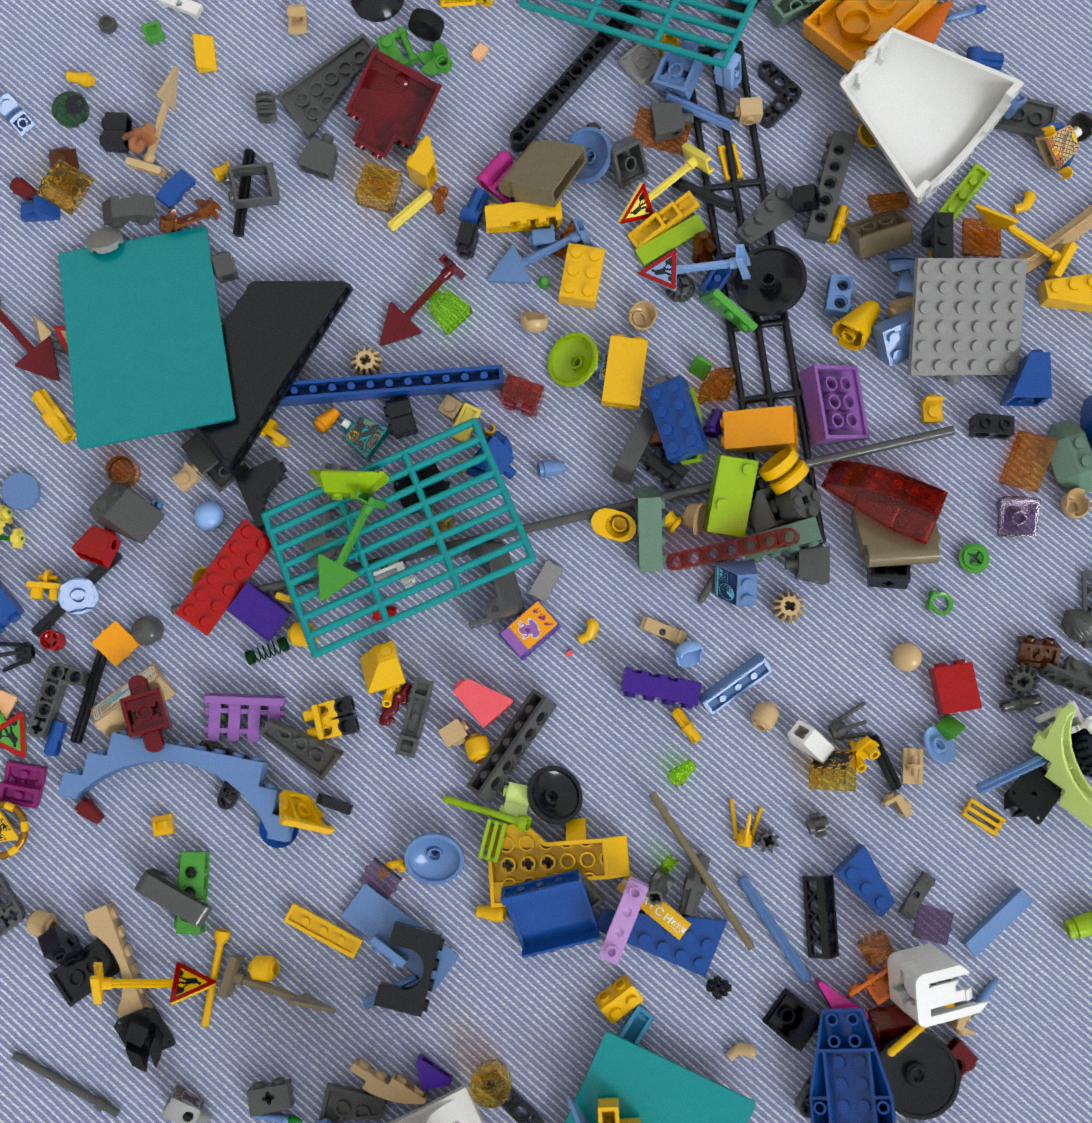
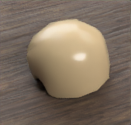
(642, 315)
(534, 321)
(1075, 503)
(907, 656)

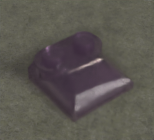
(1018, 516)

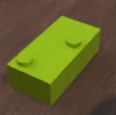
(730, 495)

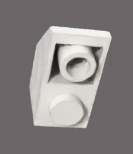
(810, 741)

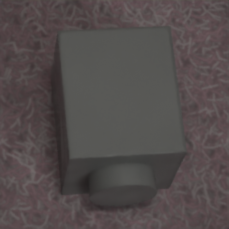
(225, 267)

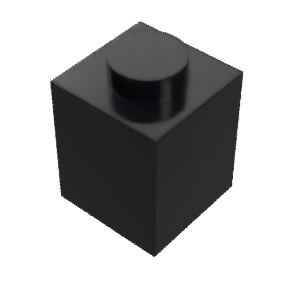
(805, 198)

